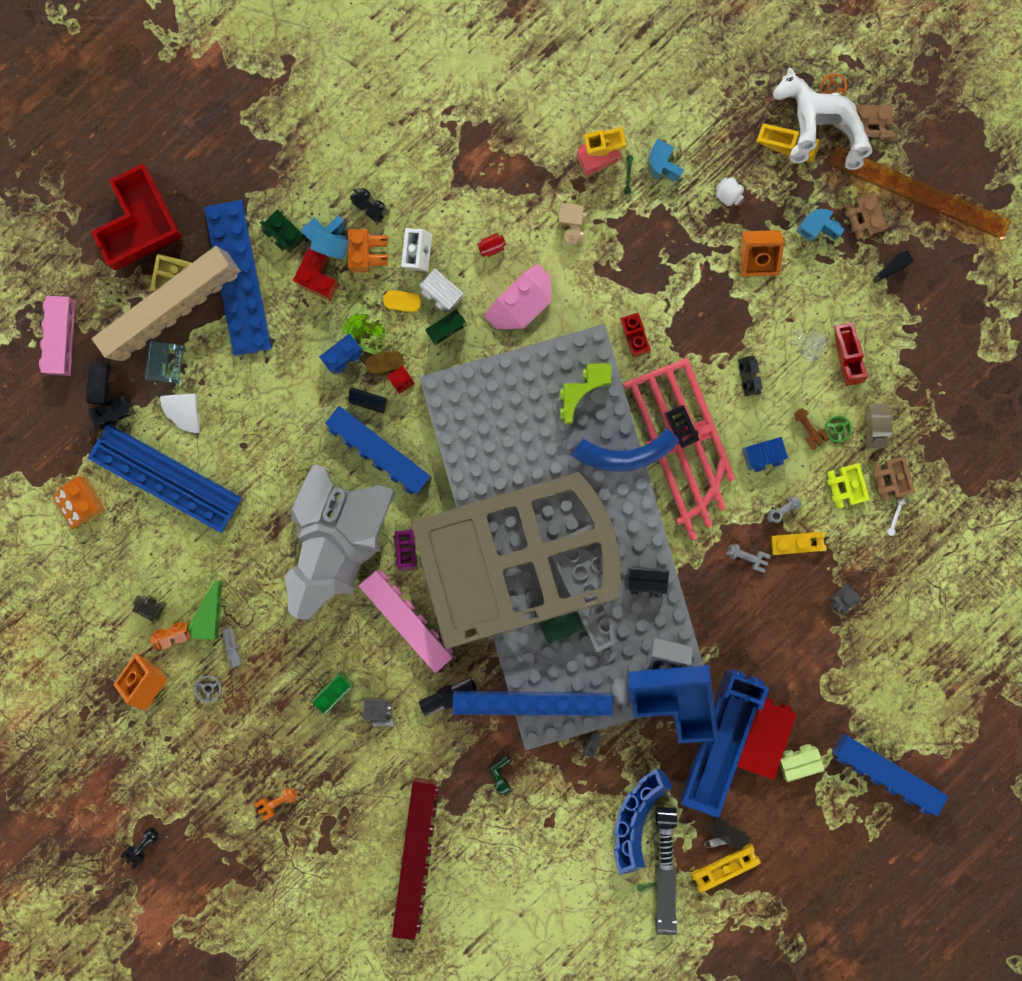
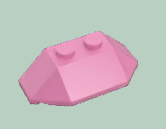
(521, 301)

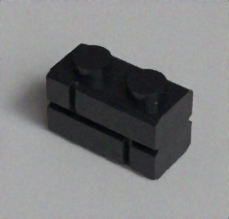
(647, 580)

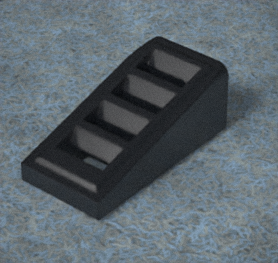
(901, 261)
(672, 422)

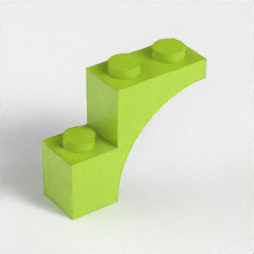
(595, 375)

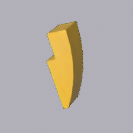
(782, 140)

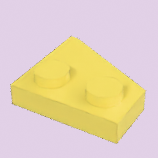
(166, 269)

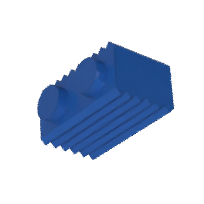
(765, 453)

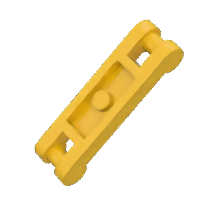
(725, 868)

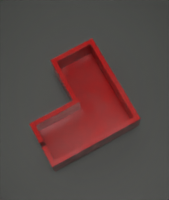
(146, 222)

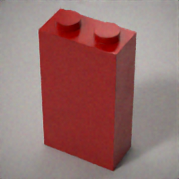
(767, 739)

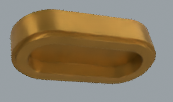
(384, 362)

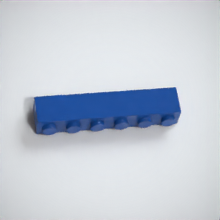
(378, 450)
(889, 774)

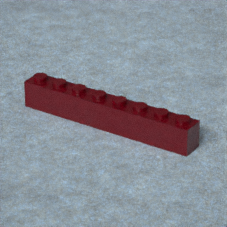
(414, 859)

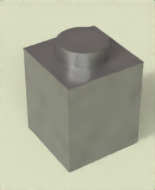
(376, 709)

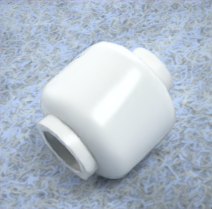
(729, 191)

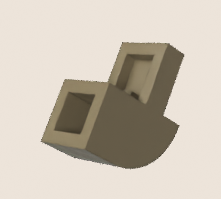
(879, 425)

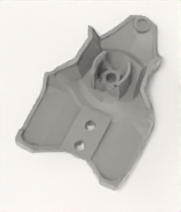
(334, 545)

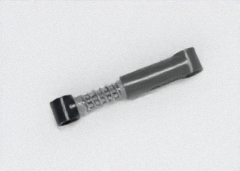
(666, 873)

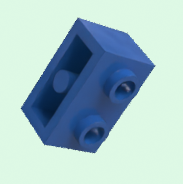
(341, 354)

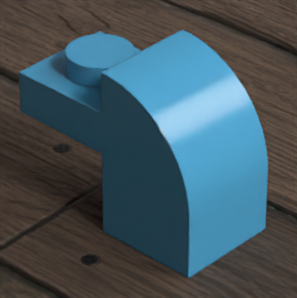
(659, 163)
(819, 221)
(335, 227)
(330, 244)

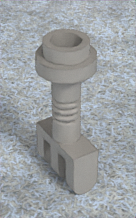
(734, 551)

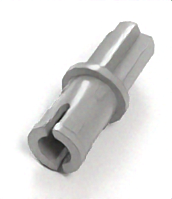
(231, 648)

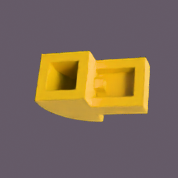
(601, 143)

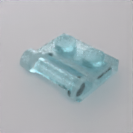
(158, 362)

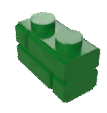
(333, 692)

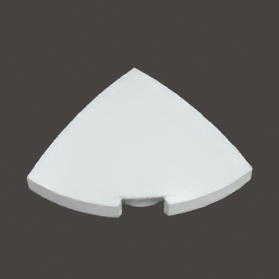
(182, 411)

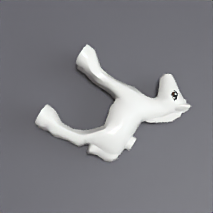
(819, 110)

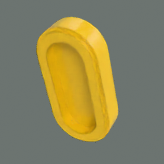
(402, 301)

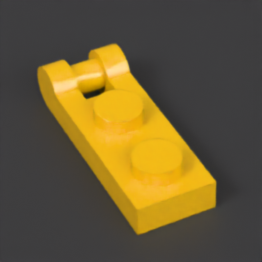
(797, 543)

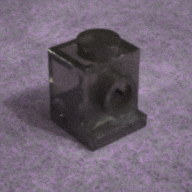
(148, 607)

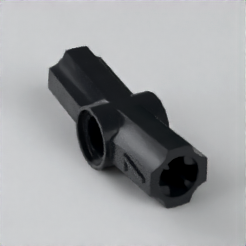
(444, 696)

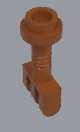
(800, 415)

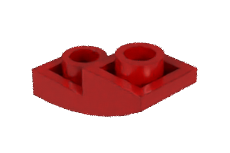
(635, 334)

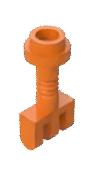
(289, 795)

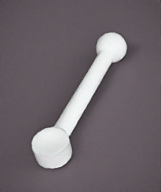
(891, 531)

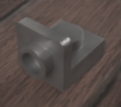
(844, 599)

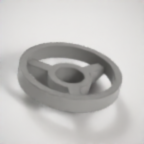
(204, 688)

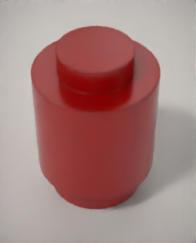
(491, 245)

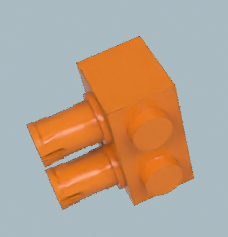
(359, 250)

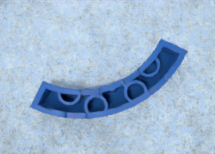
(628, 459)
(632, 819)

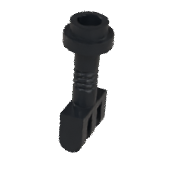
(150, 836)

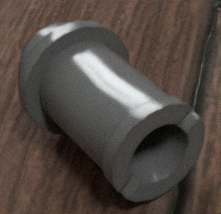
(592, 744)

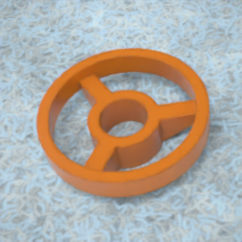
(833, 82)

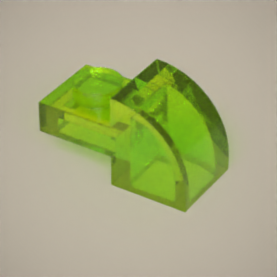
(359, 324)

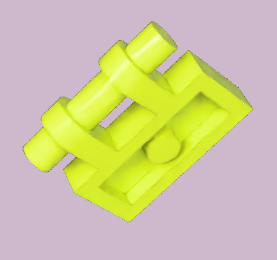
(853, 483)

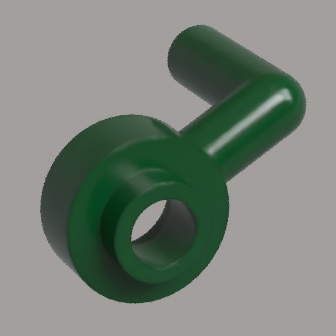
(502, 785)

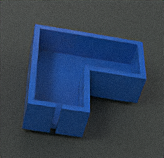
(677, 692)

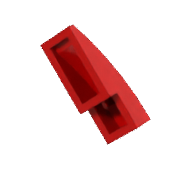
(850, 354)

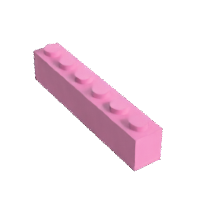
(405, 620)

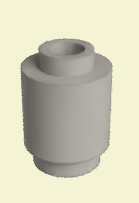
(620, 692)

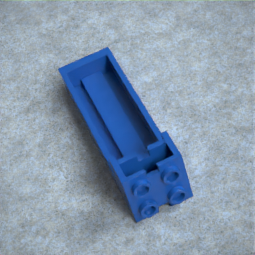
(717, 760)

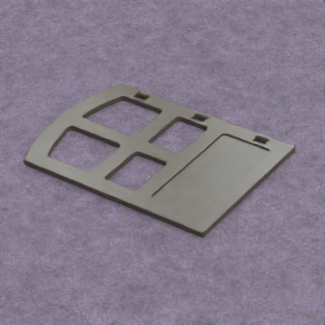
(468, 572)

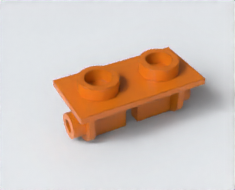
(162, 637)

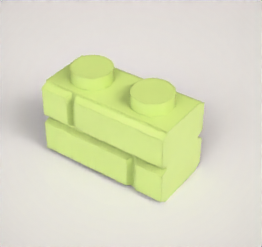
(801, 763)

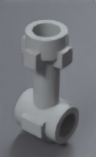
(776, 515)

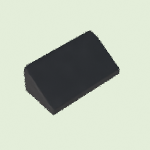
(367, 400)

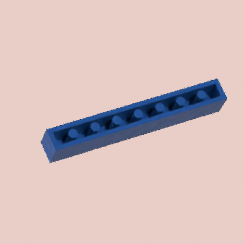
(532, 703)

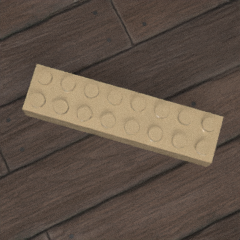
(166, 304)

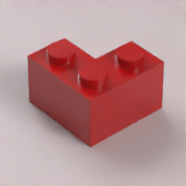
(311, 276)

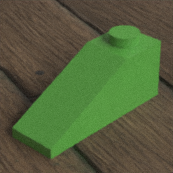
(207, 618)

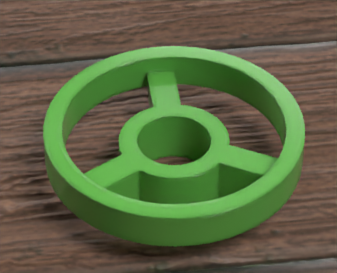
(839, 434)

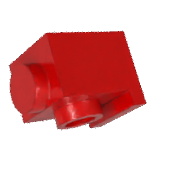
(401, 379)

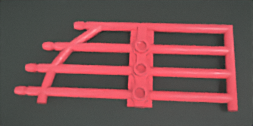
(704, 429)

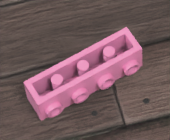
(57, 335)

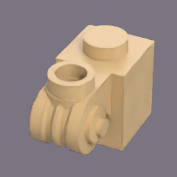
(572, 217)

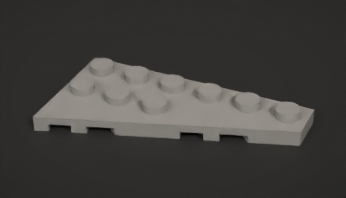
(582, 573)

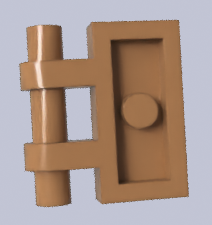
(877, 116)
(870, 215)
(898, 475)

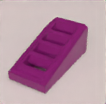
(409, 566)

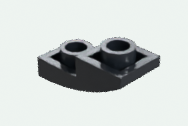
(97, 387)

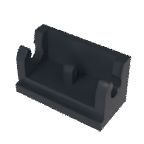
(111, 412)

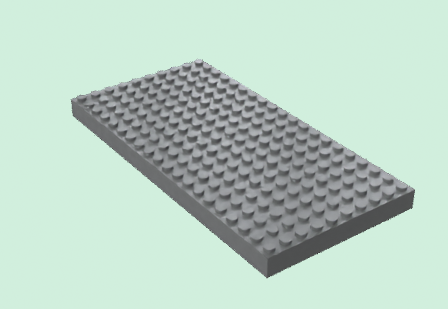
(504, 434)

